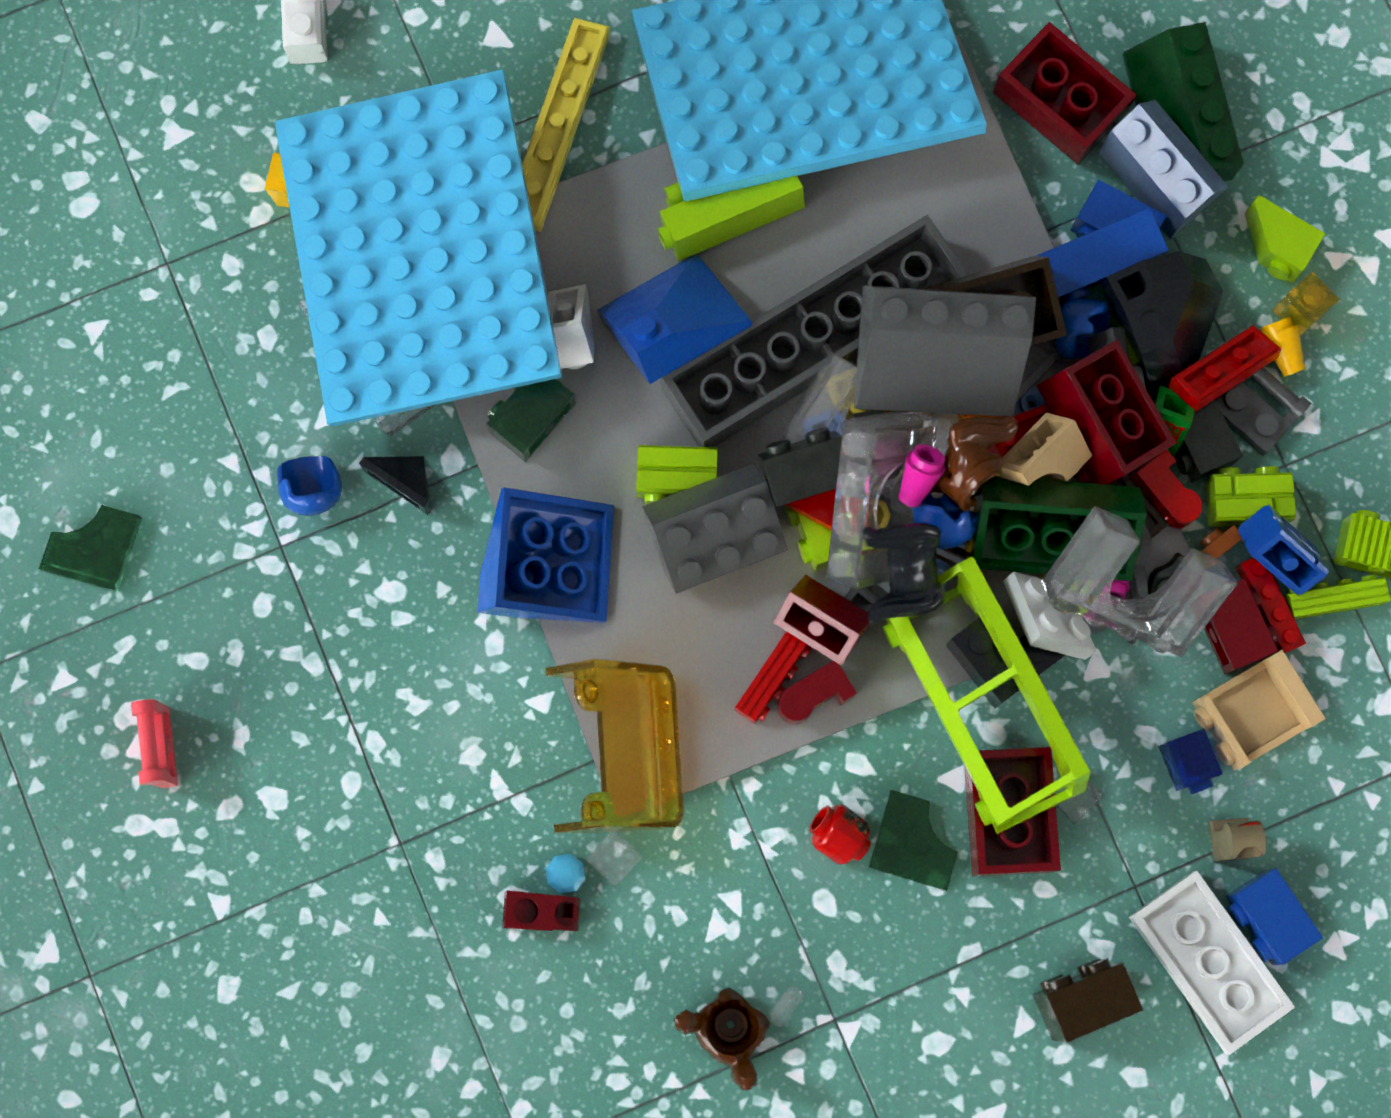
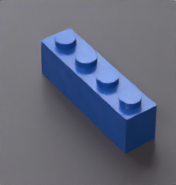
(1104, 252)

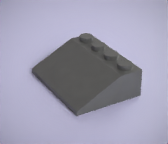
(942, 350)

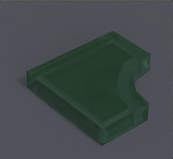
(94, 552)
(908, 844)

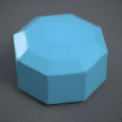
(565, 873)

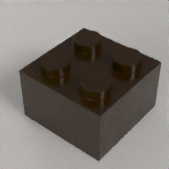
(1086, 1001)

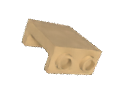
(1257, 711)

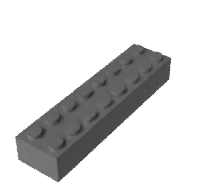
(791, 341)

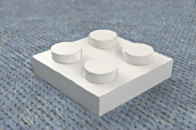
(1045, 625)

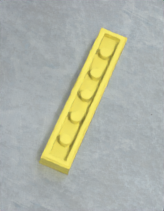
(562, 114)

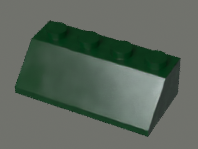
(1185, 81)
(1032, 524)

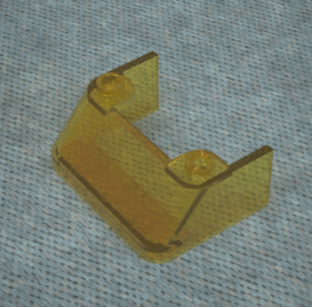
(635, 746)

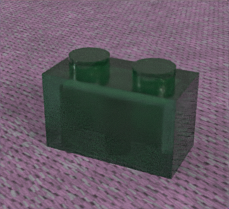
(530, 416)

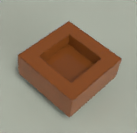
(1218, 542)

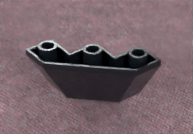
(1165, 312)

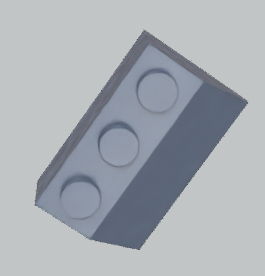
(1161, 166)

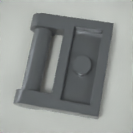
(1254, 418)

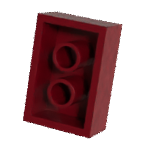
(1063, 93)
(1110, 411)
(1030, 845)

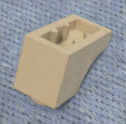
(1048, 449)

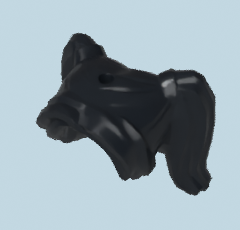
(911, 568)

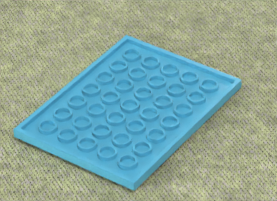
(800, 85)
(417, 249)

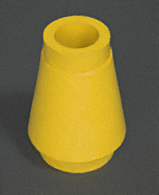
(1287, 337)

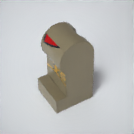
(1237, 839)

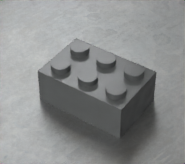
(715, 528)

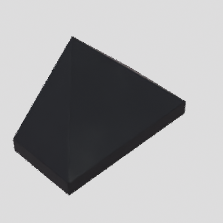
(403, 476)

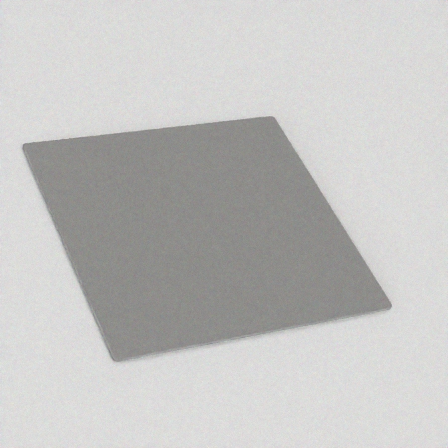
(724, 630)

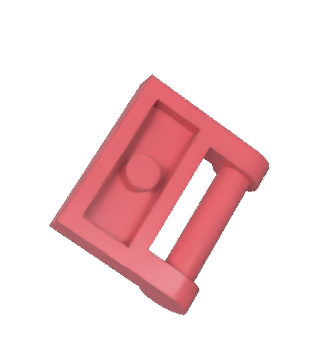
(155, 743)

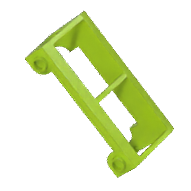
(1068, 759)

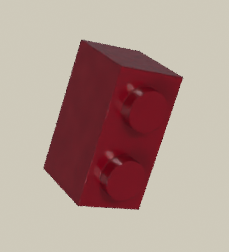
(822, 619)
(1239, 630)

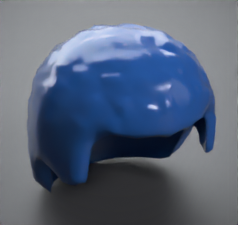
(1082, 320)
(309, 485)
(954, 523)

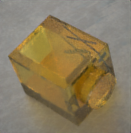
(1306, 303)

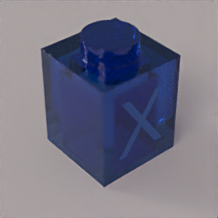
(1191, 761)

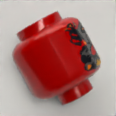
(840, 834)

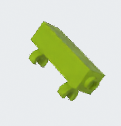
(714, 219)

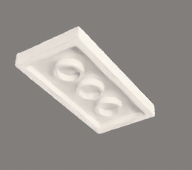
(1211, 962)

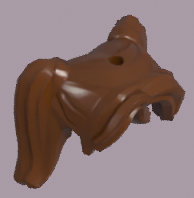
(969, 461)
(726, 1044)

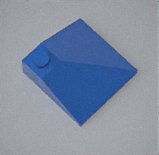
(674, 318)
(547, 558)

